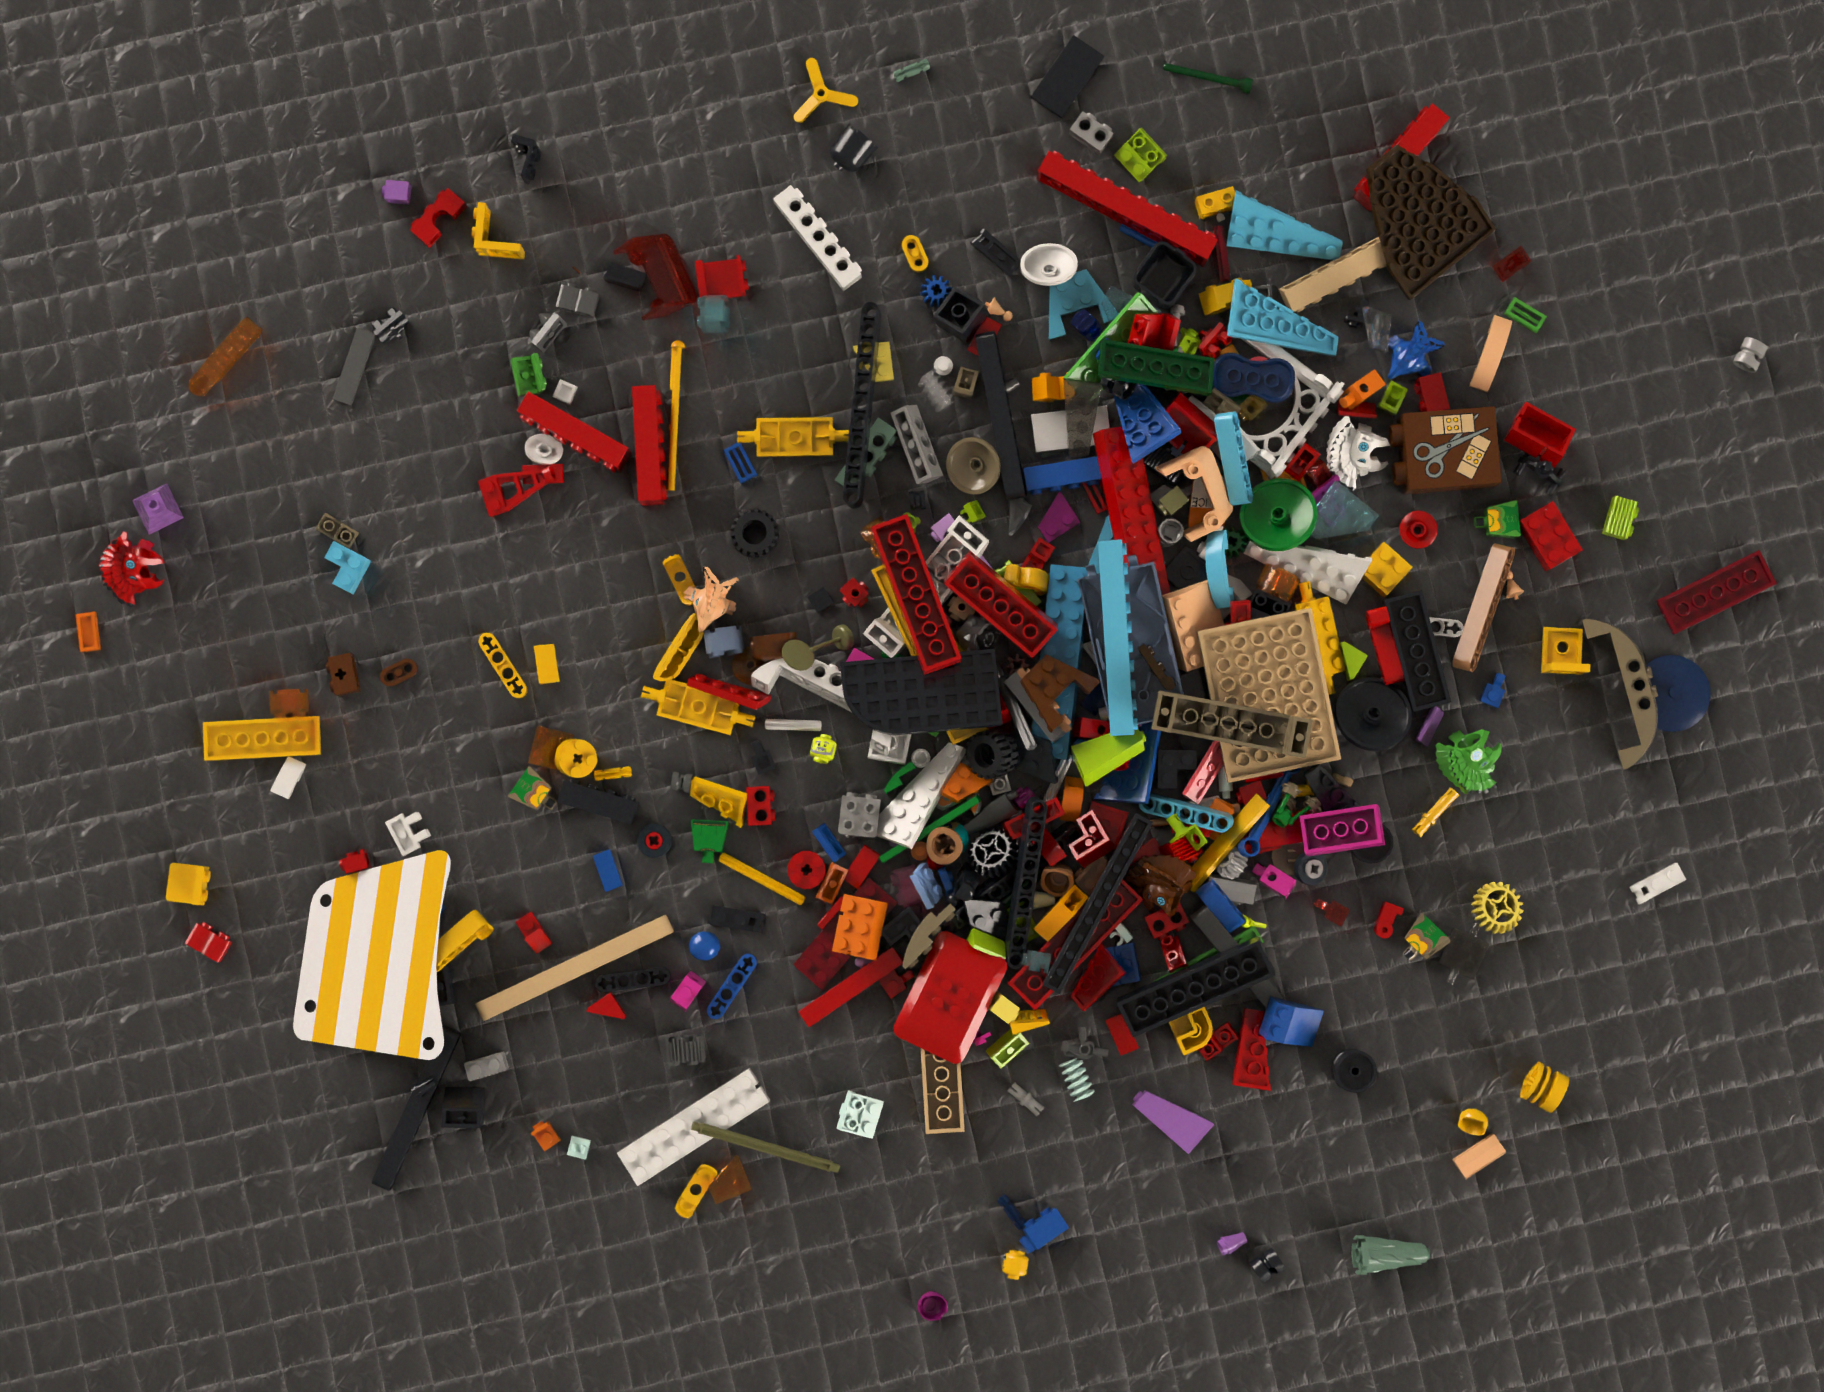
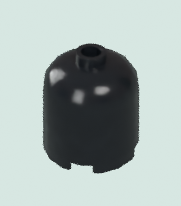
(851, 150)

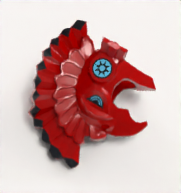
(126, 568)

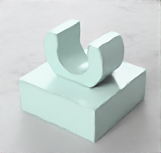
(1124, 934)
(578, 1147)

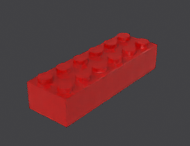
(1415, 140)
(574, 432)
(648, 445)
(1001, 604)

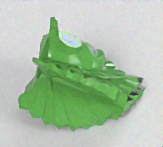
(1468, 763)

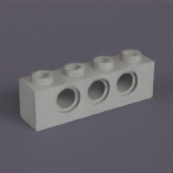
(916, 444)

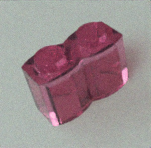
(907, 893)

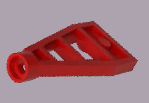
(493, 493)

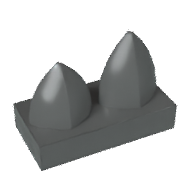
(552, 326)

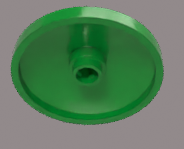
(1279, 515)

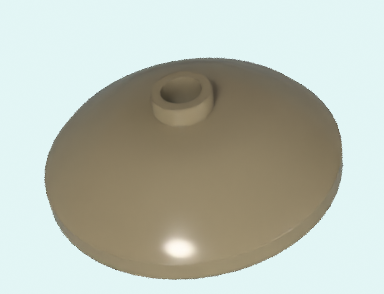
(963, 468)

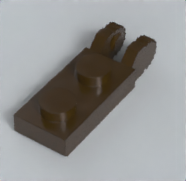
(1156, 667)

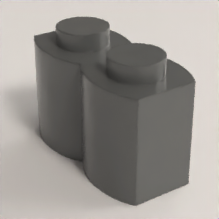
(577, 300)

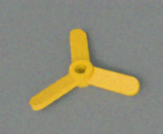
(818, 86)

